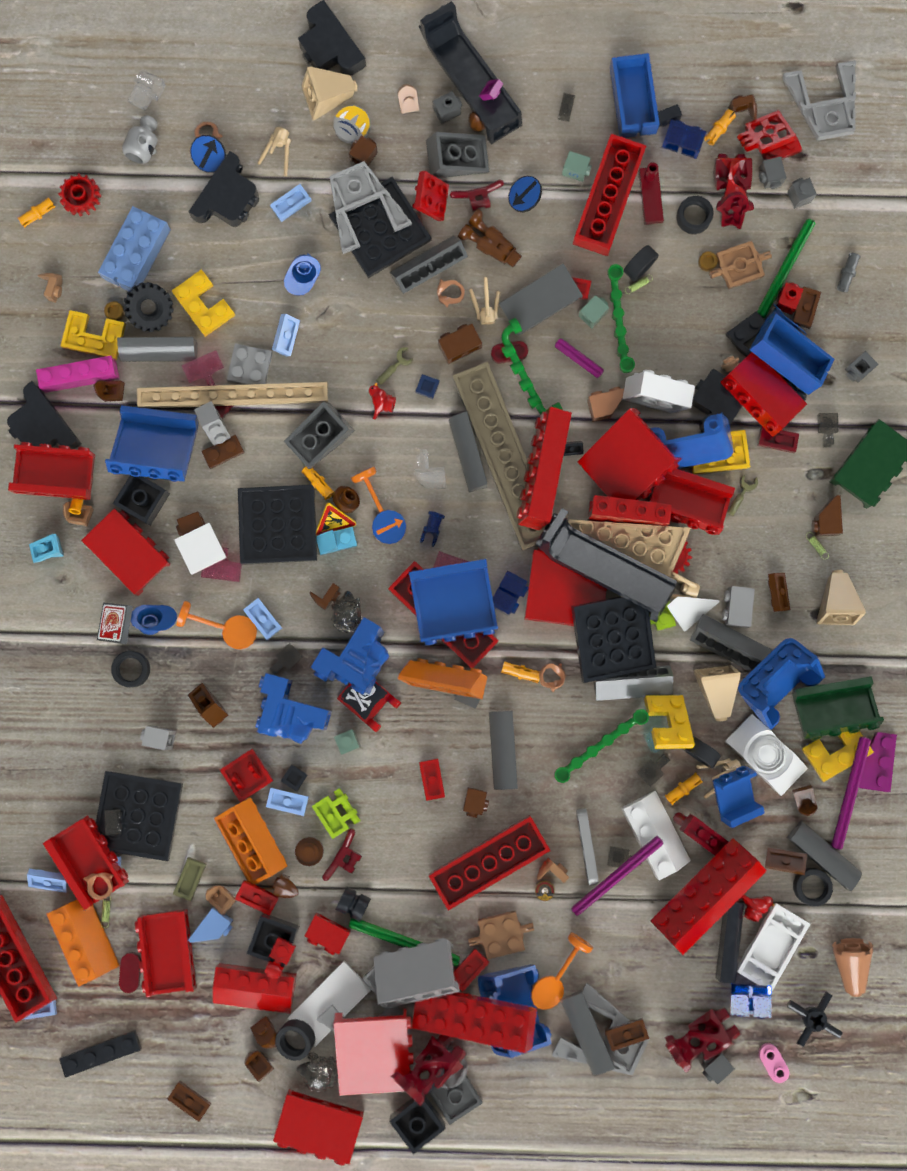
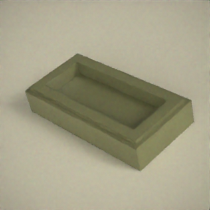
(189, 879)

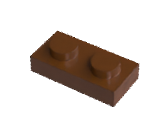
(806, 308)
(223, 452)
(779, 592)
(786, 861)
(627, 1034)
(189, 1101)

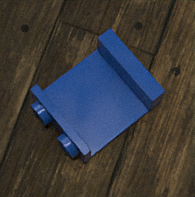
(736, 797)

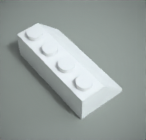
(649, 819)

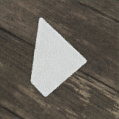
(689, 610)

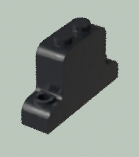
(226, 195)
(40, 421)

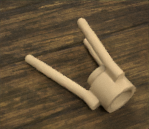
(278, 139)
(487, 315)
(688, 588)
(729, 767)

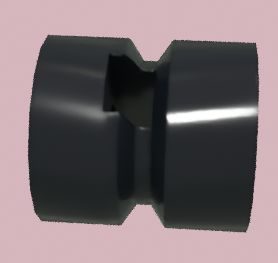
(353, 904)

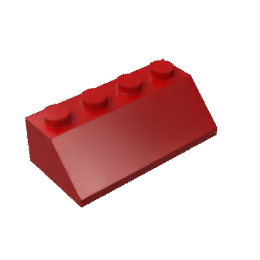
(253, 988)

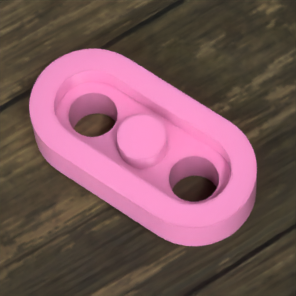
(774, 1063)

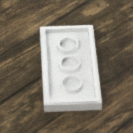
(341, 989)

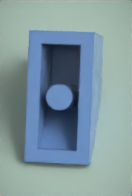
(212, 927)

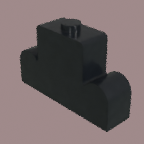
(329, 42)
(714, 398)

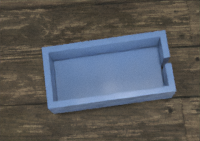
(134, 249)

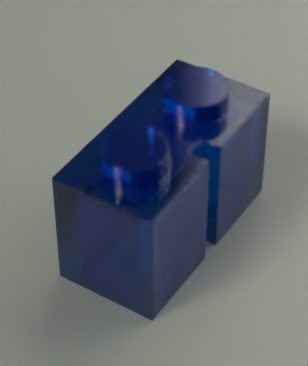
(684, 136)
(509, 592)
(751, 1000)

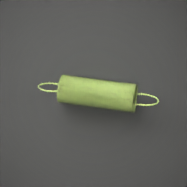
(638, 284)
(817, 545)
(105, 911)

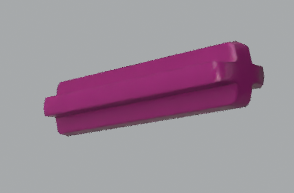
(579, 358)

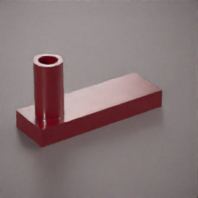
(651, 194)
(700, 832)

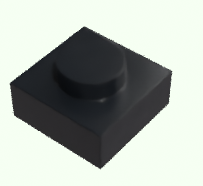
(294, 777)

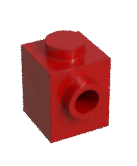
(789, 297)

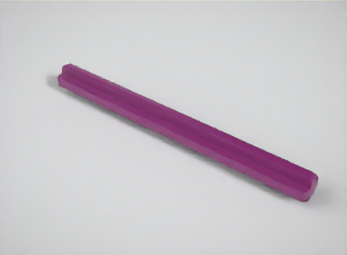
(851, 792)
(617, 875)

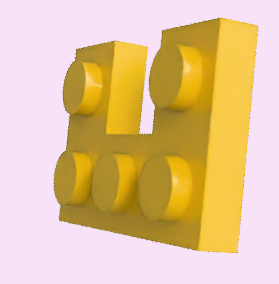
(188, 296)
(77, 339)
(737, 461)
(679, 731)
(831, 765)

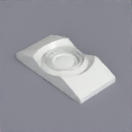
(766, 754)
(772, 946)

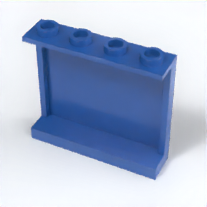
(153, 444)
(453, 601)

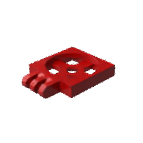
(751, 140)

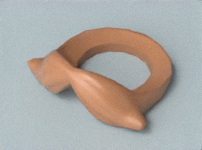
(215, 130)
(448, 300)
(559, 671)
(90, 881)

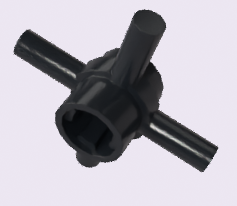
(821, 1022)

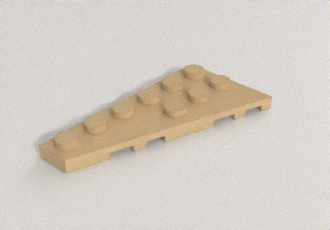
(649, 544)

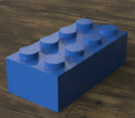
(634, 95)
(792, 354)

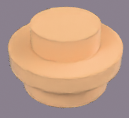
(730, 363)

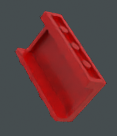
(763, 393)
(53, 471)
(694, 500)
(628, 511)
(126, 551)
(84, 852)
(165, 952)
(318, 1127)

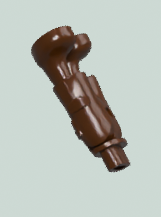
(492, 243)

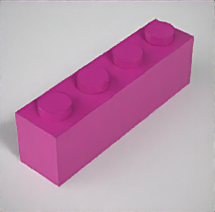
(77, 374)

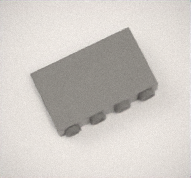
(415, 973)

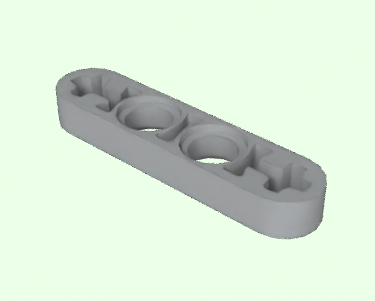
(587, 846)

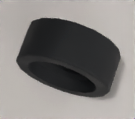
(698, 201)
(641, 263)
(115, 669)
(703, 753)
(828, 887)
(287, 1050)

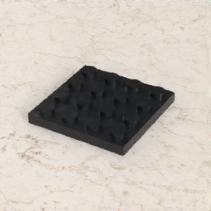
(376, 236)
(277, 524)
(612, 638)
(147, 811)

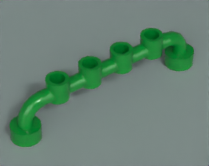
(626, 363)
(518, 368)
(639, 717)

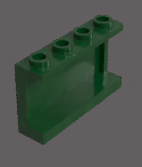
(872, 464)
(837, 708)

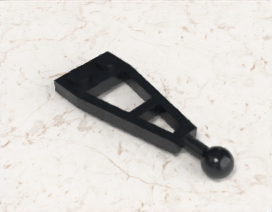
(746, 331)

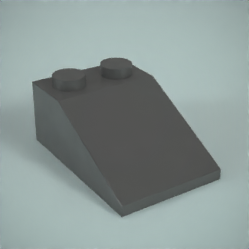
(457, 154)
(319, 434)

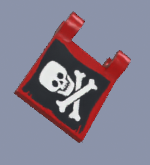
(367, 705)

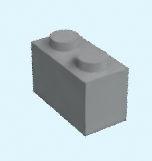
(212, 423)
(738, 606)
(158, 737)

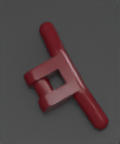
(483, 191)
(338, 860)

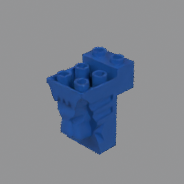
(359, 660)
(285, 716)

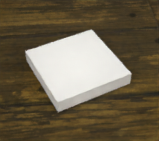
(200, 548)

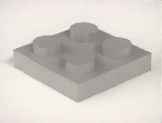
(249, 365)

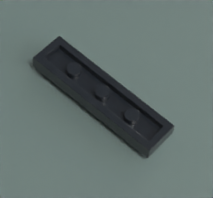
(100, 1053)

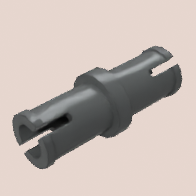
(848, 272)

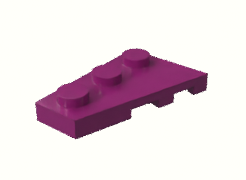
(879, 765)

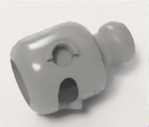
(141, 141)

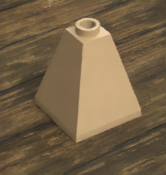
(326, 90)
(840, 601)
(719, 689)

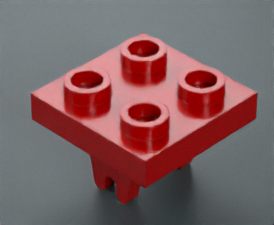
(431, 196)
(246, 775)

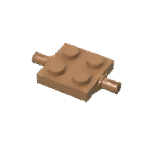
(740, 264)
(501, 935)

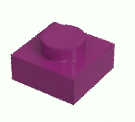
(491, 90)

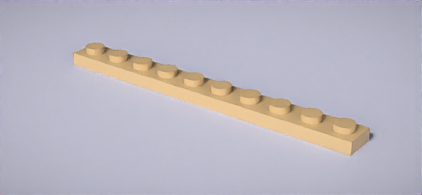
(232, 395)

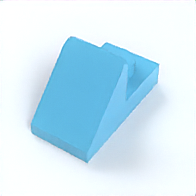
(336, 540)
(46, 548)

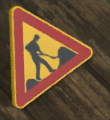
(334, 520)

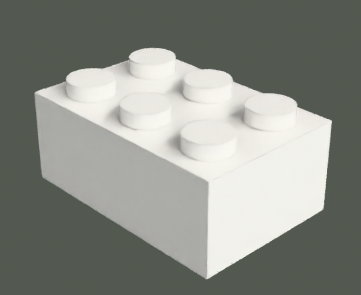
(658, 392)

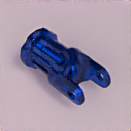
(432, 526)

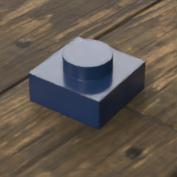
(427, 386)

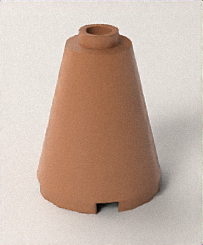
(854, 964)

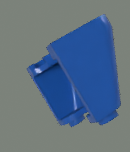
(704, 447)
(777, 677)
(515, 986)

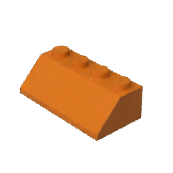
(443, 678)
(250, 841)
(83, 941)

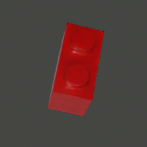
(327, 933)

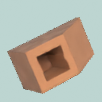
(604, 404)

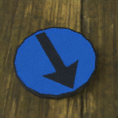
(207, 153)
(525, 194)

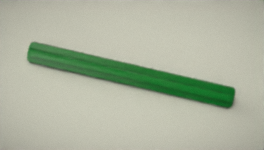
(786, 267)
(390, 936)

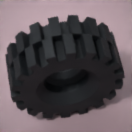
(151, 321)

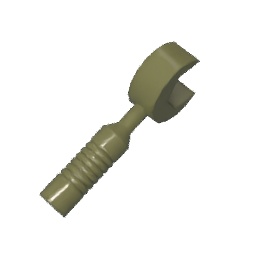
(392, 368)
(739, 498)

